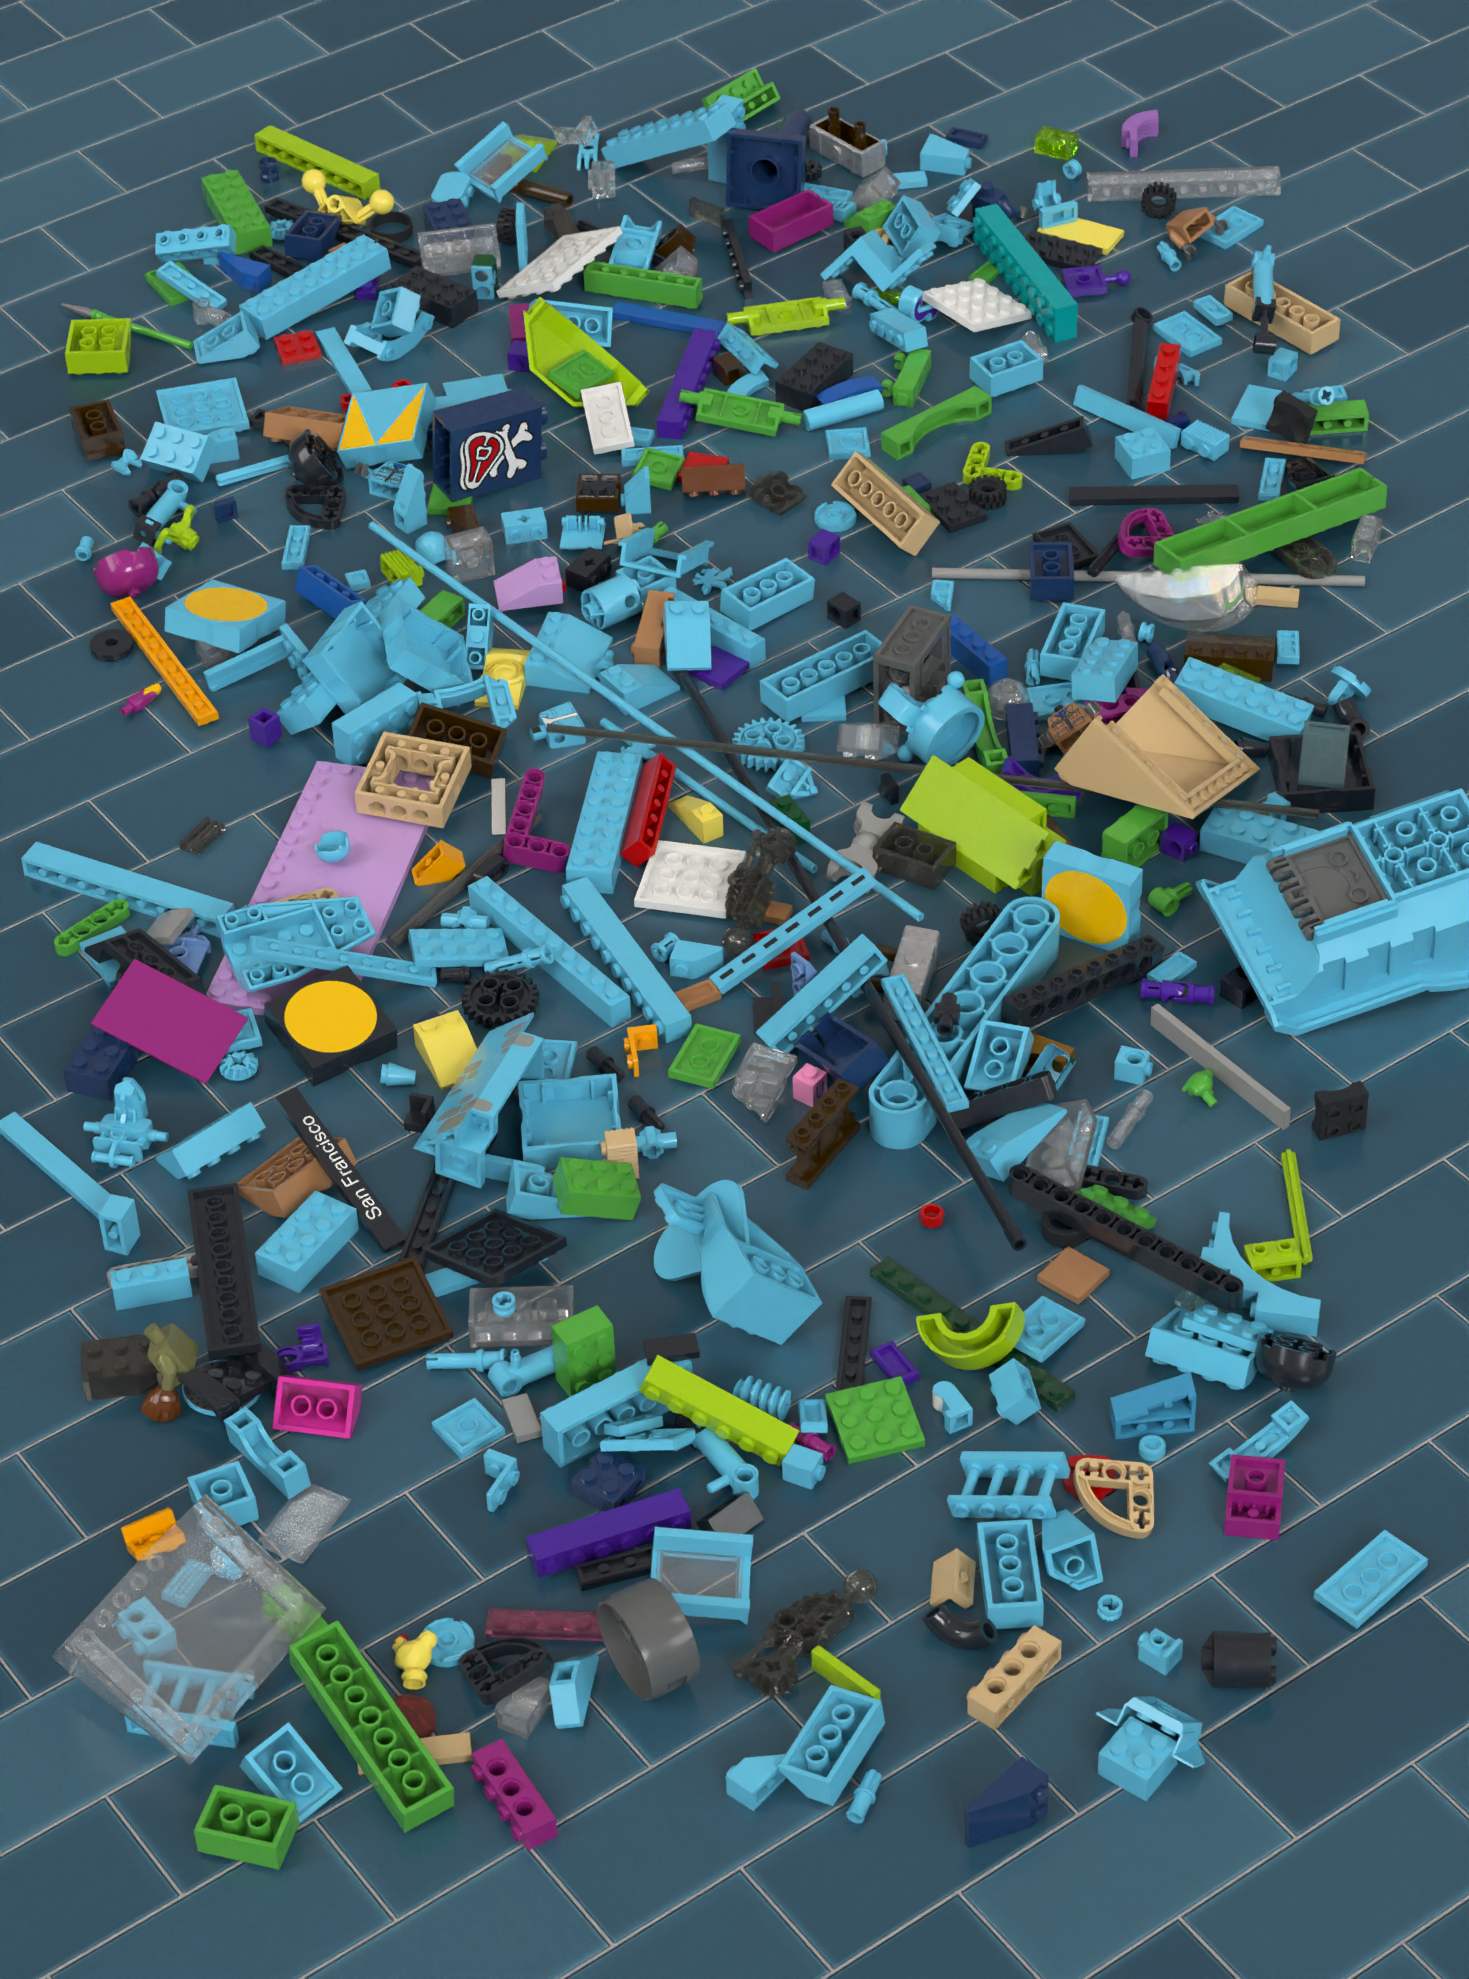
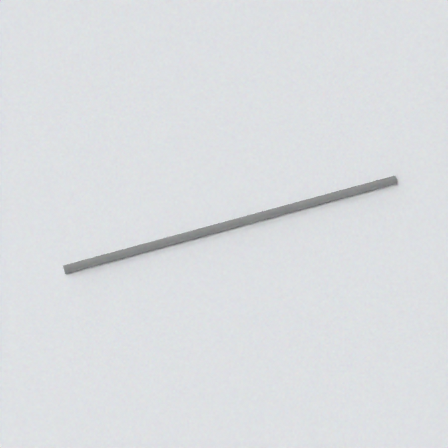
(1110, 576)

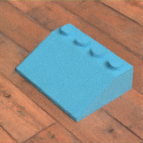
(574, 641)
(1199, 1353)

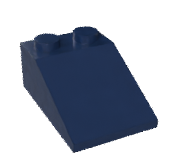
(311, 235)
(1051, 571)
(1008, 1804)

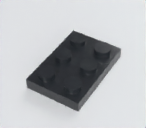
(953, 507)

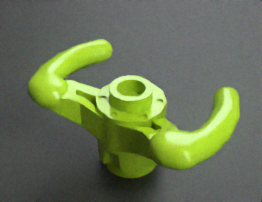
(180, 532)

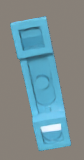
(1267, 1442)

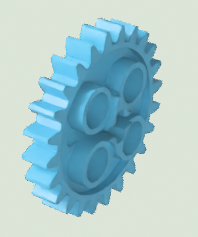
(768, 735)

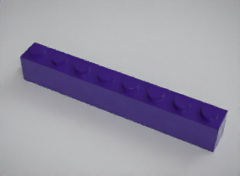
(690, 376)

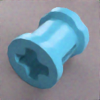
(664, 946)

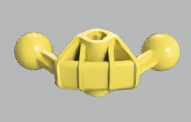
(348, 207)

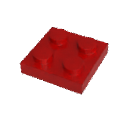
(297, 347)

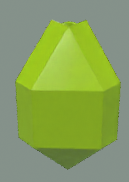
(556, 339)

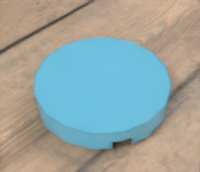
(835, 516)
(452, 1642)

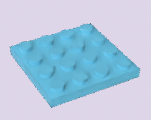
(204, 406)

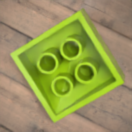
(98, 346)

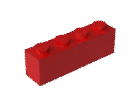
(1164, 380)

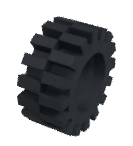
(1161, 191)
(506, 226)
(988, 492)
(976, 915)

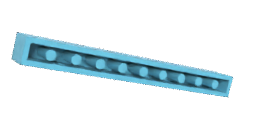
(112, 883)
(626, 959)
(568, 966)

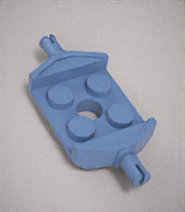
(191, 946)

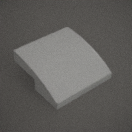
(170, 925)

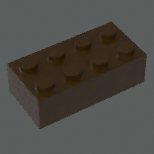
(483, 738)

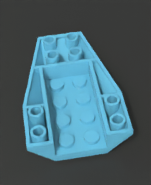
(316, 922)

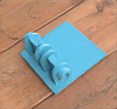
(582, 534)

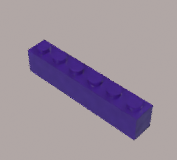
(606, 1532)

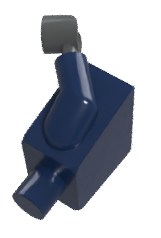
(989, 195)

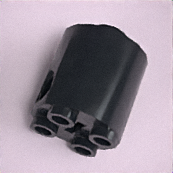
(1239, 1659)

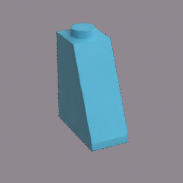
(944, 156)

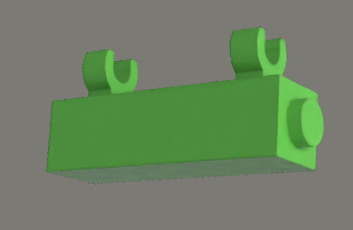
(911, 378)

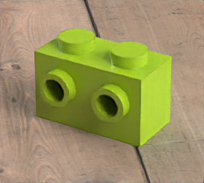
(1274, 1259)

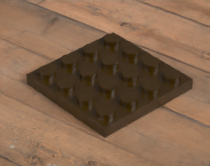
(386, 1313)

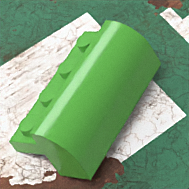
(749, 88)

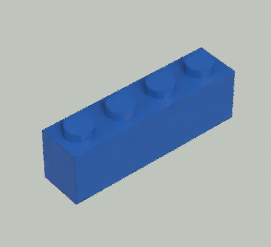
(325, 590)
(976, 653)

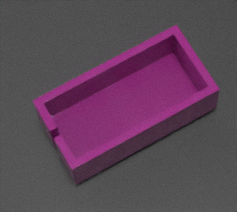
(791, 220)

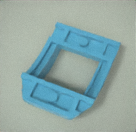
(497, 693)

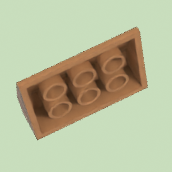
(291, 421)
(288, 1179)

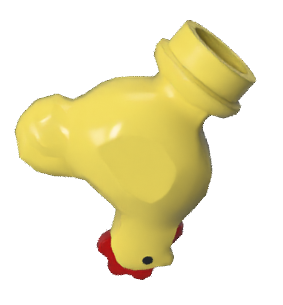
(414, 1658)

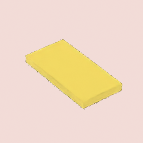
(1087, 233)

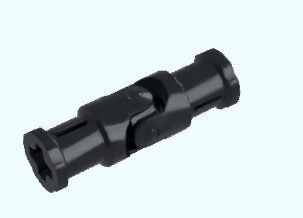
(152, 494)

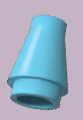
(396, 1075)

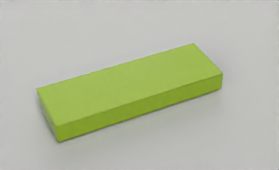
(841, 1674)

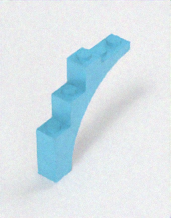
(1268, 1303)

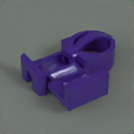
(310, 1351)

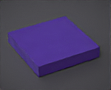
(724, 669)

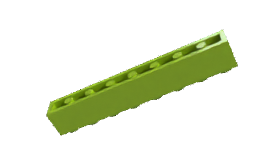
(307, 156)

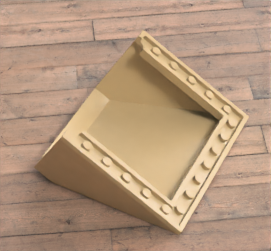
(1158, 755)

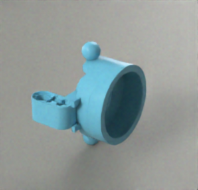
(939, 726)

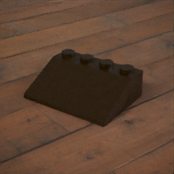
(1243, 652)

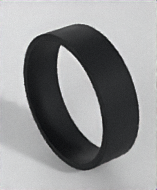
(393, 216)

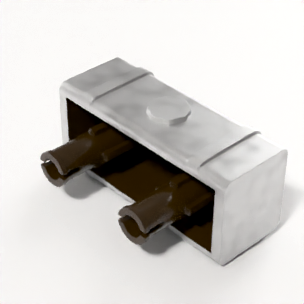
(847, 144)
(914, 958)

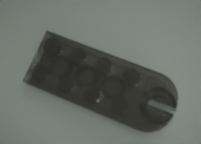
(1308, 558)

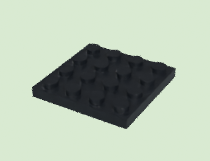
(494, 1247)

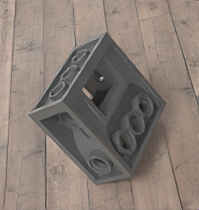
(914, 658)

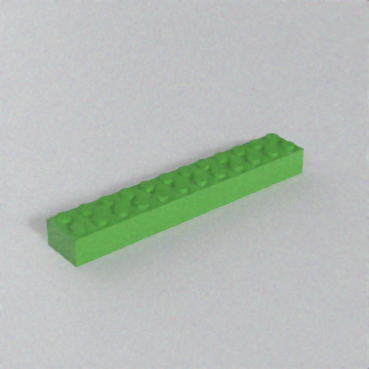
(1273, 523)

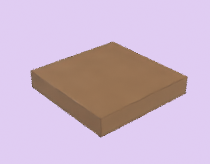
(1073, 1275)

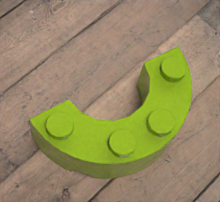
(976, 1348)

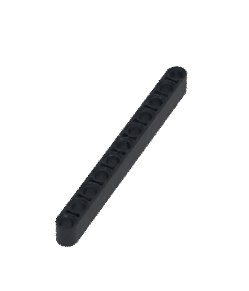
(1126, 1237)

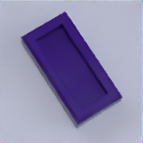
(894, 1363)

